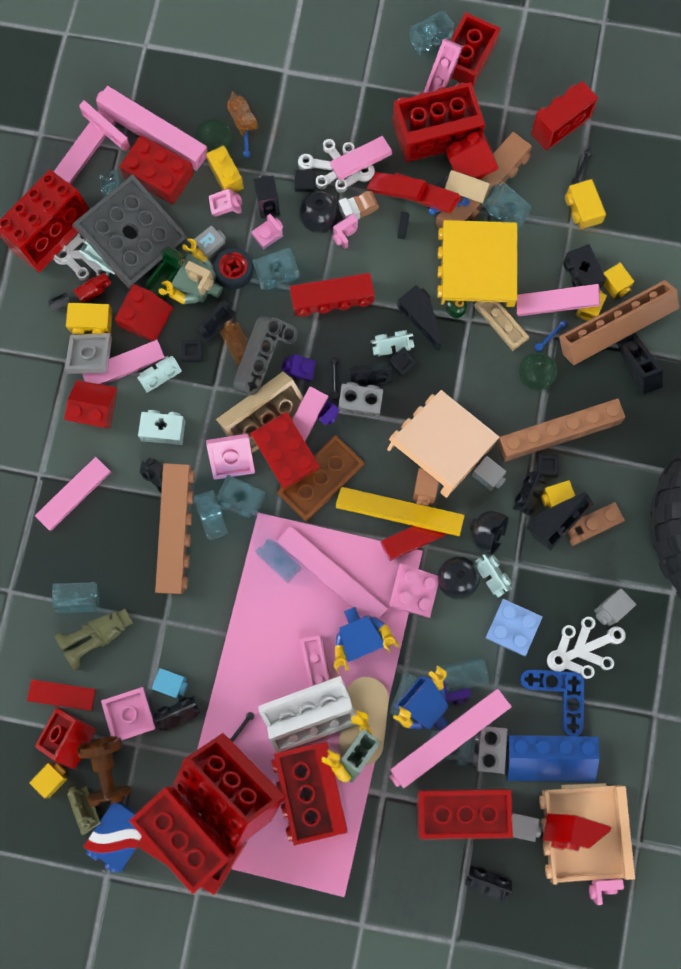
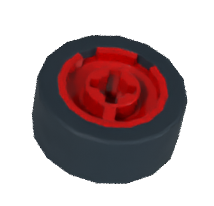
(239, 276)

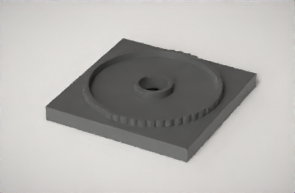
(133, 207)

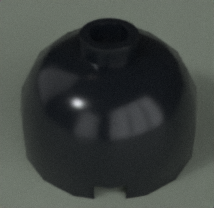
(319, 211)
(488, 530)
(458, 577)

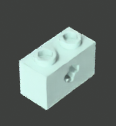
(150, 431)

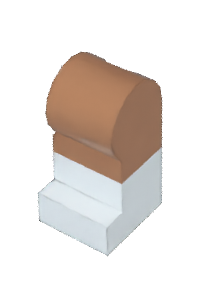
(358, 205)

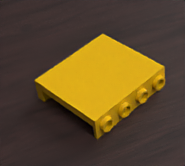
(478, 262)

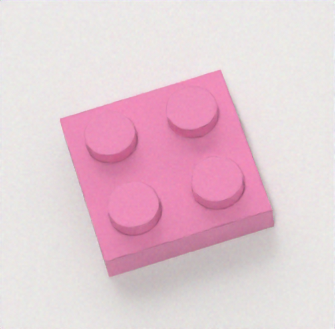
(230, 456)
(414, 591)
(128, 714)

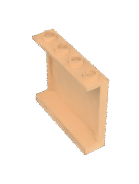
(444, 440)
(609, 856)

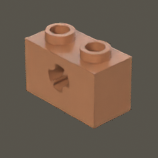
(425, 488)

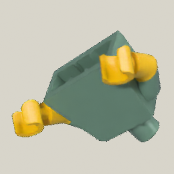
(183, 288)
(358, 753)

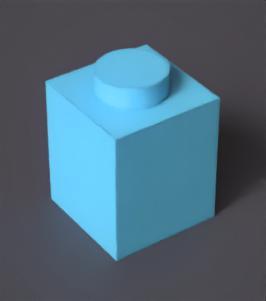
(170, 683)

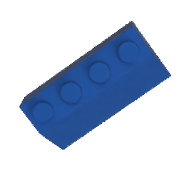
(552, 758)

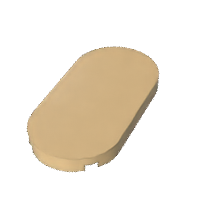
(372, 698)

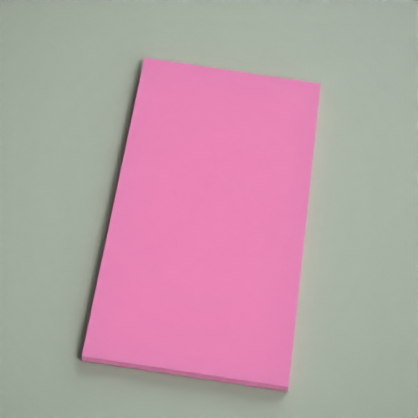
(266, 663)

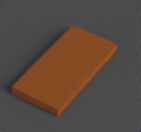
(337, 467)

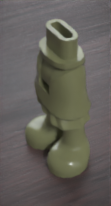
(101, 630)

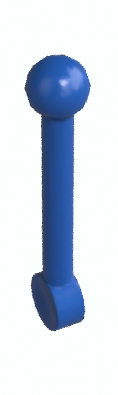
(246, 153)
(465, 202)
(539, 346)

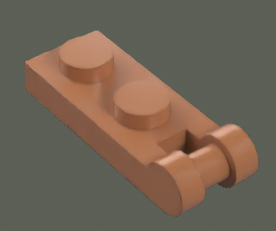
(596, 523)

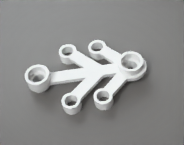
(322, 164)
(75, 254)
(583, 650)

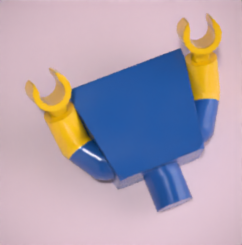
(361, 638)
(424, 703)

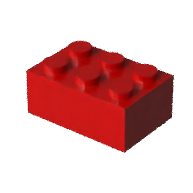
(478, 43)
(564, 115)
(157, 169)
(285, 450)

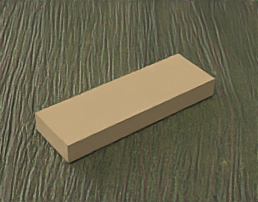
(502, 323)

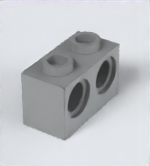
(359, 406)
(614, 608)
(496, 750)

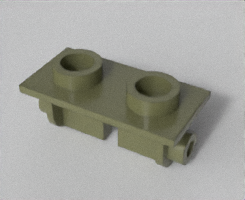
(86, 815)

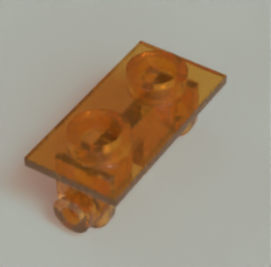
(238, 108)
(234, 340)

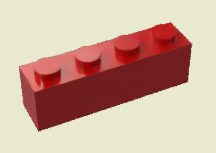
(332, 294)

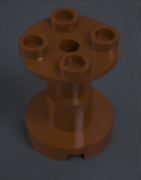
(102, 762)

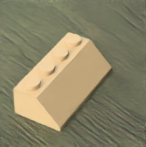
(256, 410)

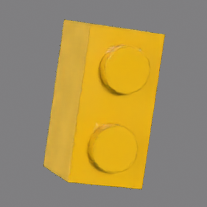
(224, 169)
(585, 204)
(89, 318)

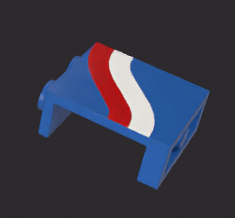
(114, 838)

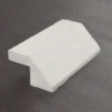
(308, 714)

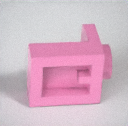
(225, 202)
(345, 228)
(268, 232)
(609, 886)

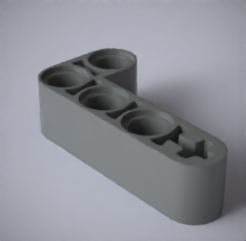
(250, 376)

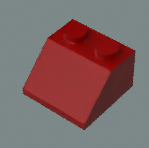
(472, 156)
(143, 313)
(91, 404)
(63, 736)
(573, 832)

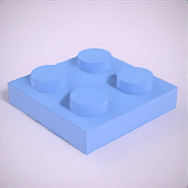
(513, 627)

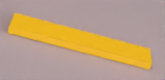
(400, 511)

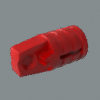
(92, 288)

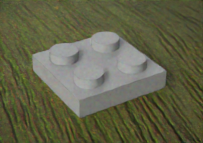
(88, 353)

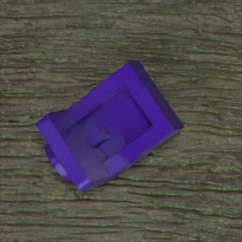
(299, 367)
(328, 413)
(457, 697)

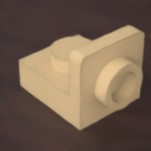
(200, 274)

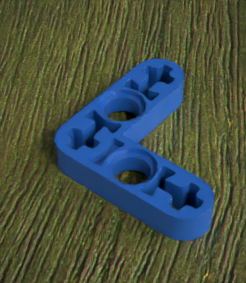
(562, 686)

